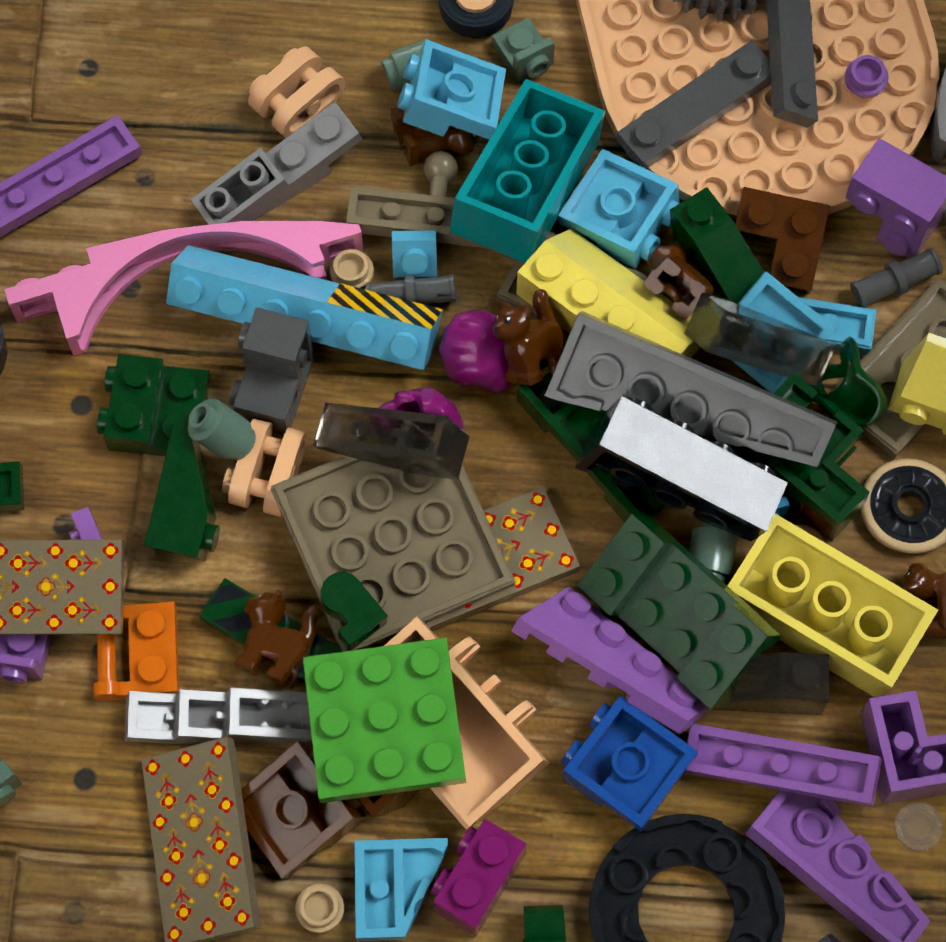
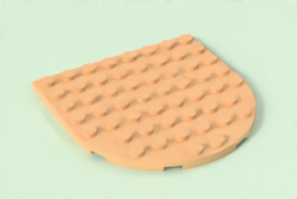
(654, 49)

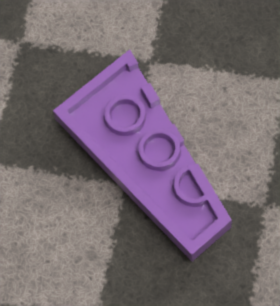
(615, 659)
(837, 866)

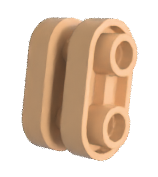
(295, 90)
(243, 480)

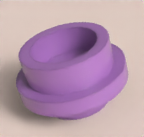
(866, 76)

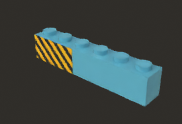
(336, 312)

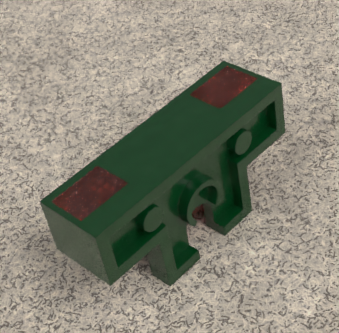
(823, 493)

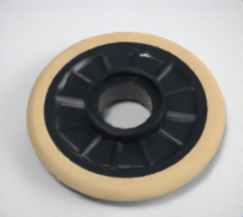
(889, 524)

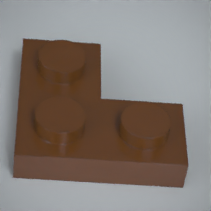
(794, 225)

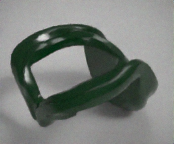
(858, 394)

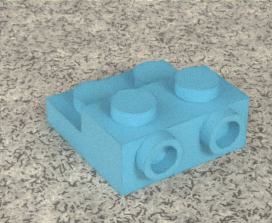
(451, 91)
(621, 208)

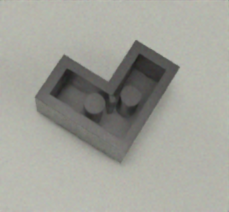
(277, 367)

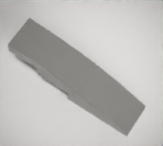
(203, 716)

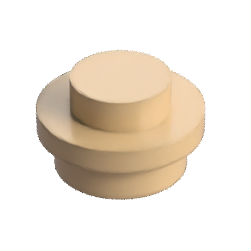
(352, 268)
(319, 908)

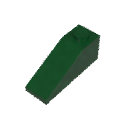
(715, 244)
(183, 505)

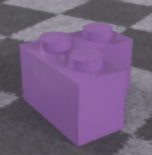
(901, 193)
(911, 761)

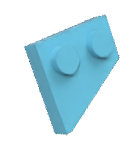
(392, 884)

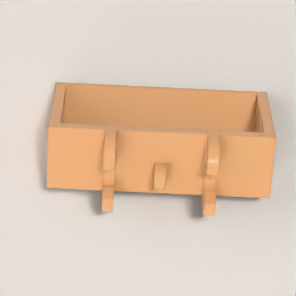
(493, 747)

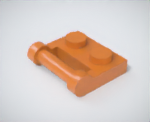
(151, 653)

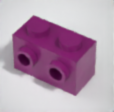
(479, 877)

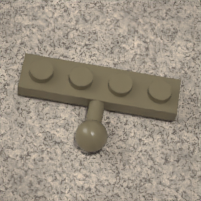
(387, 211)

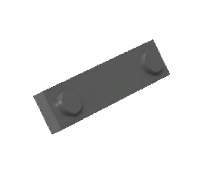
(792, 61)
(696, 106)

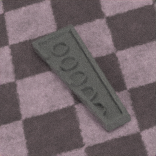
(610, 362)

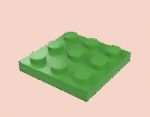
(383, 720)

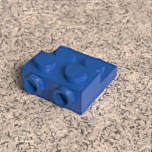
(627, 762)

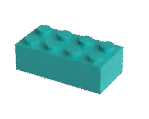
(527, 171)

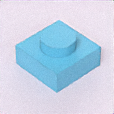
(414, 253)

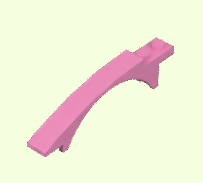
(87, 291)

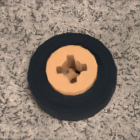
(475, 17)

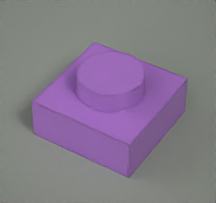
(85, 525)

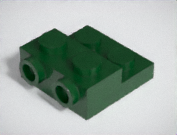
(146, 402)

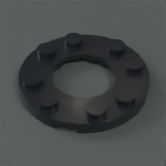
(680, 842)

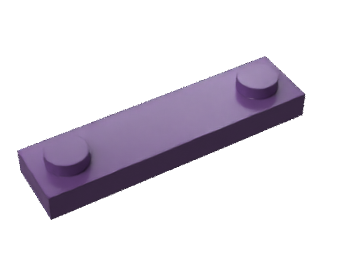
(65, 173)
(784, 765)

